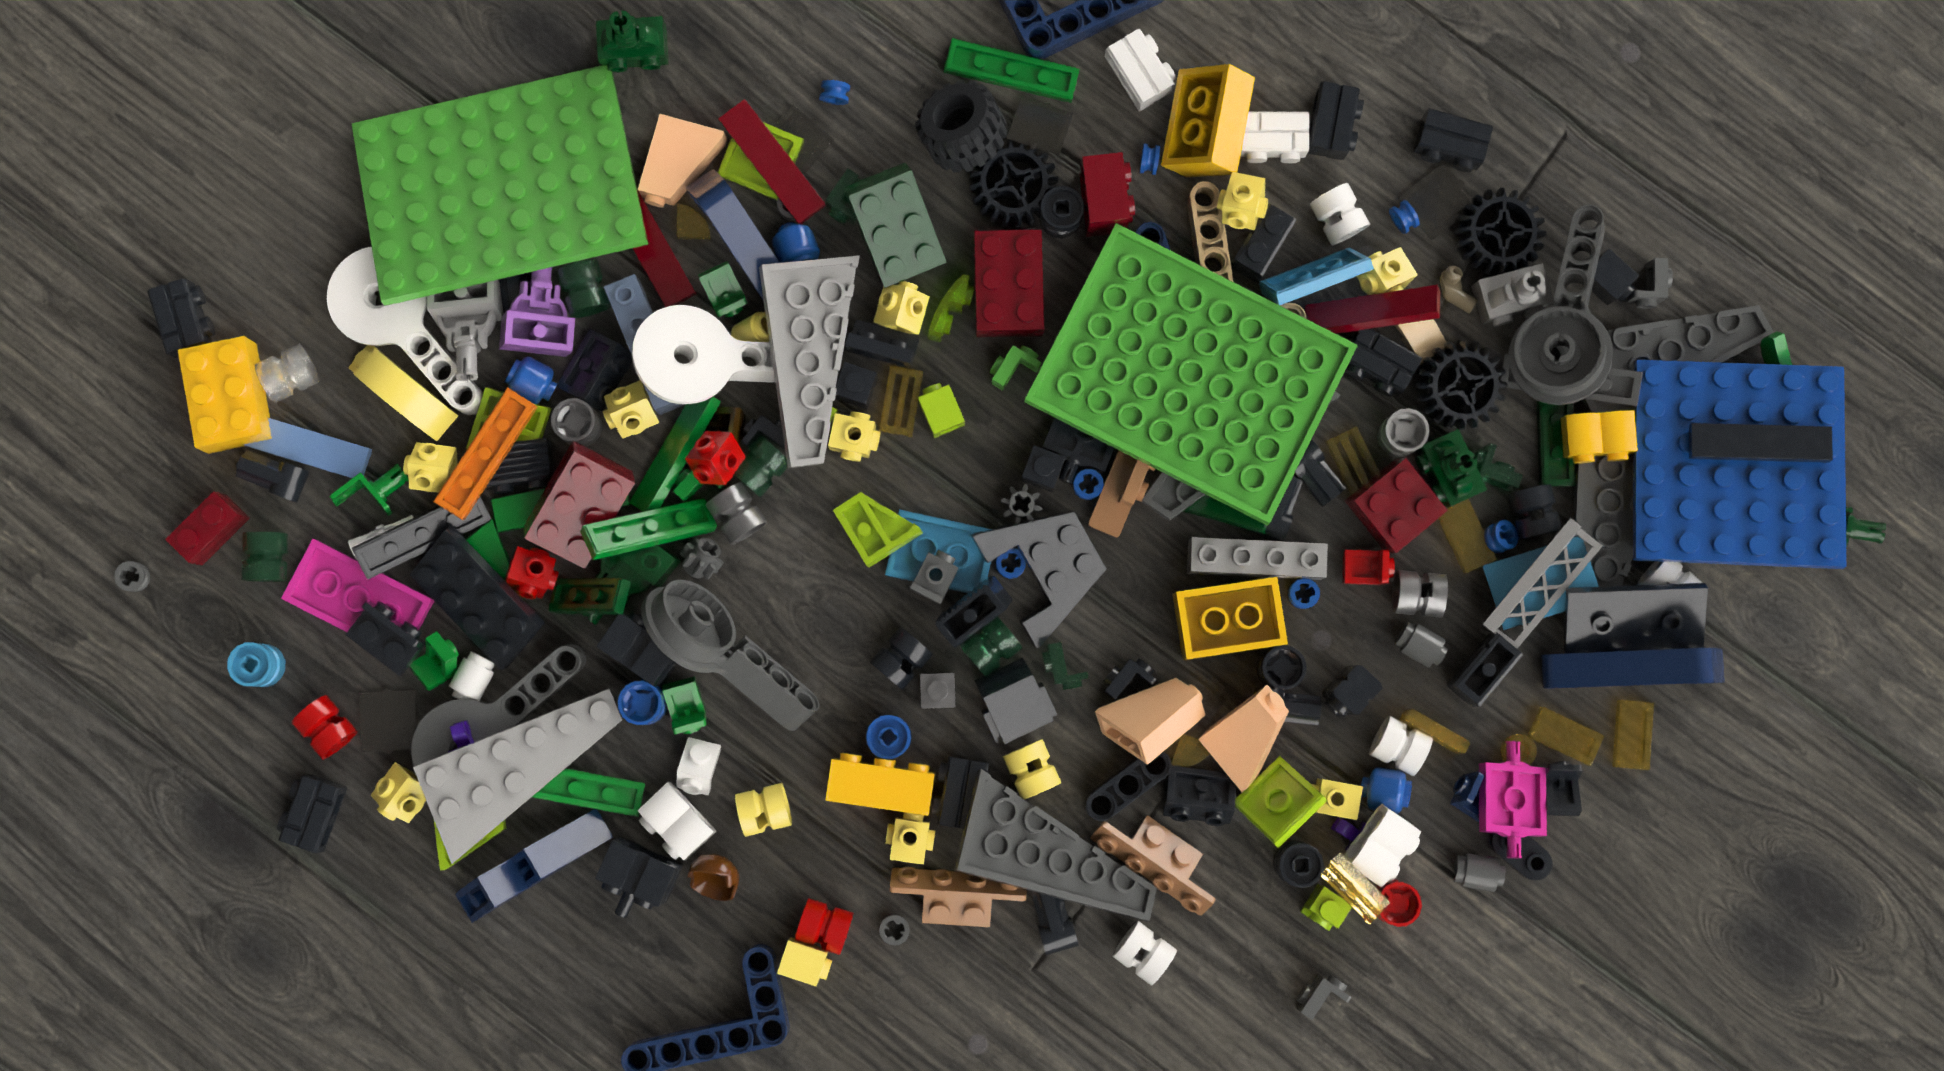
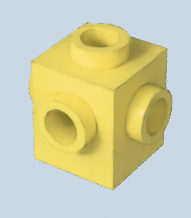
(1243, 201)
(1390, 273)
(901, 308)
(630, 410)
(844, 427)
(429, 466)
(399, 794)
(903, 850)

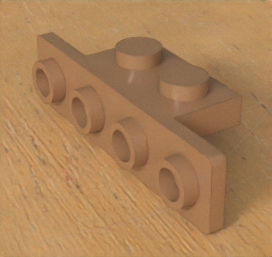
(1119, 493)
(1159, 858)
(953, 895)

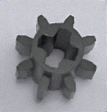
(1023, 495)
(701, 558)

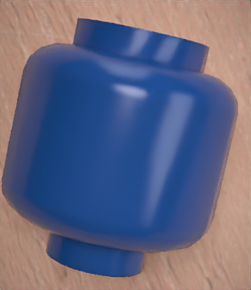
(795, 243)
(531, 379)
(1387, 788)

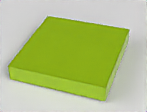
(739, 170)
(1279, 801)

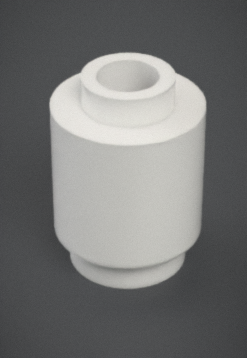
(472, 677)

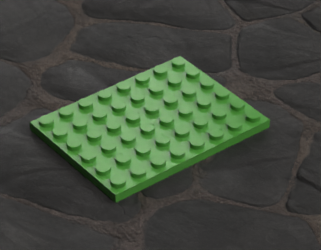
(498, 185)
(1191, 374)

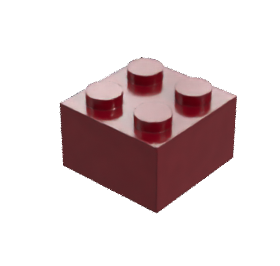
(1104, 193)
(1396, 505)

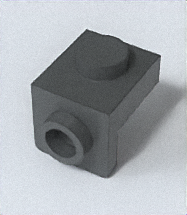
(1657, 281)
(1313, 996)

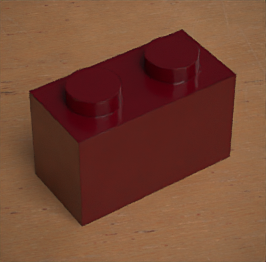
(207, 528)

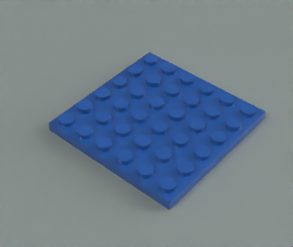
(1737, 507)

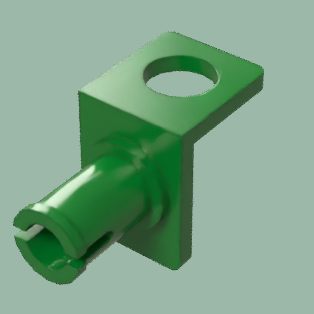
(378, 489)

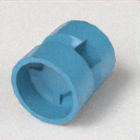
(256, 664)

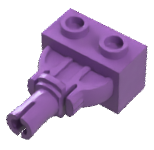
(536, 320)

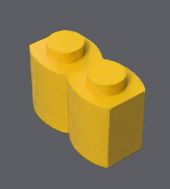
(1599, 435)

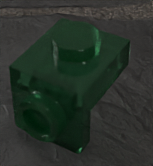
(1055, 663)

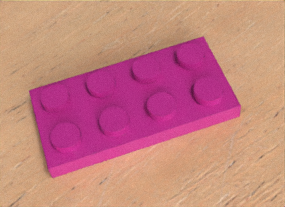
(336, 588)

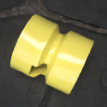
(1038, 780)
(763, 809)

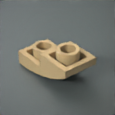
(1421, 337)

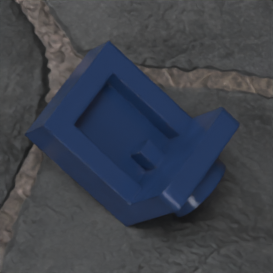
(1467, 794)

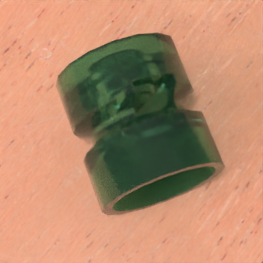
(582, 284)
(761, 465)
(264, 556)
(990, 646)

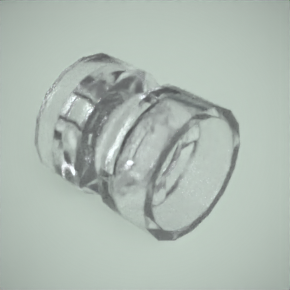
(287, 373)

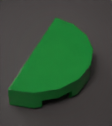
(1775, 349)

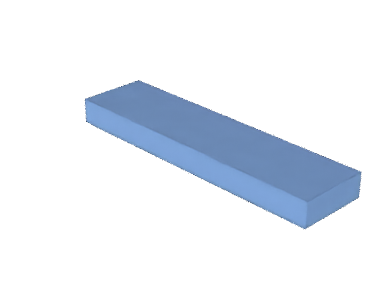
(314, 449)

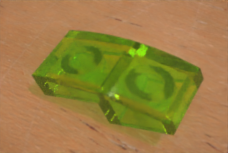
(954, 300)

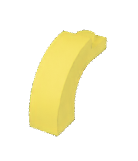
(402, 392)

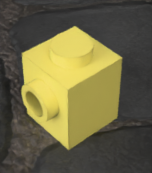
(1341, 798)
(804, 962)

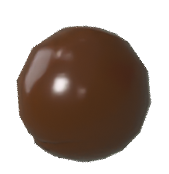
(714, 877)

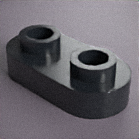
(1529, 850)

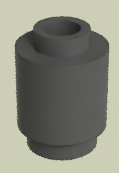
(1421, 644)
(1479, 872)

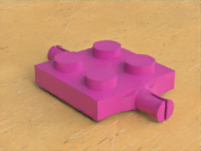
(1513, 799)

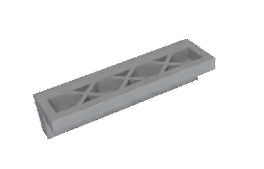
(1533, 574)

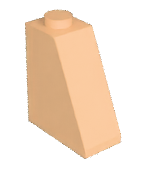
(677, 159)
(1152, 718)
(1246, 736)

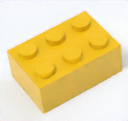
(1208, 121)
(224, 394)
(1230, 618)
(880, 784)

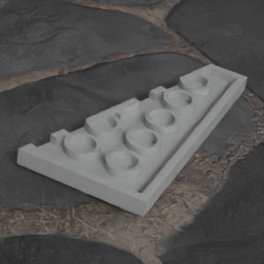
(807, 335)
(494, 776)

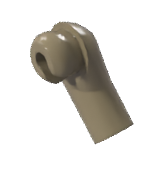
(1452, 289)

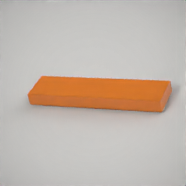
(485, 454)

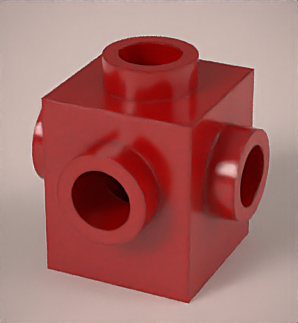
(715, 457)
(531, 572)

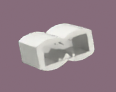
(676, 821)
(1383, 845)

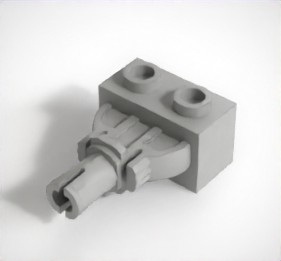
(1512, 294)
(467, 320)

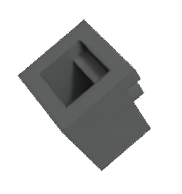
(932, 589)

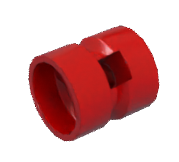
(324, 727)
(1404, 903)
(824, 926)

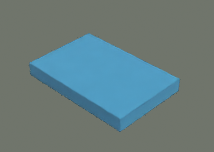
(1315, 276)
(947, 537)
(1507, 572)

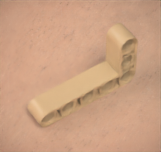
(1218, 246)

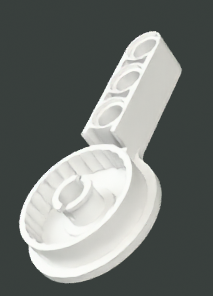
(355, 314)
(707, 344)

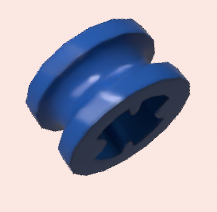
(834, 92)
(1149, 159)
(1404, 217)
(1079, 478)
(1493, 538)
(1017, 571)
(1311, 601)

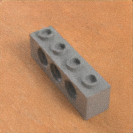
(1257, 558)

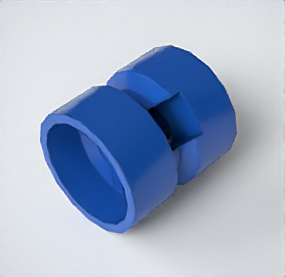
(642, 703)
(888, 737)

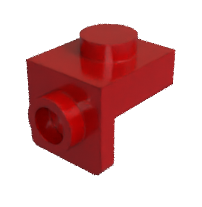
(1367, 567)

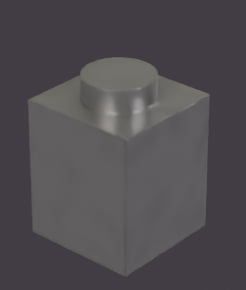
(937, 690)

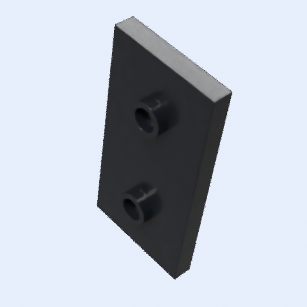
(1635, 617)

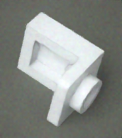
(697, 766)

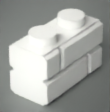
(1140, 69)
(1276, 136)

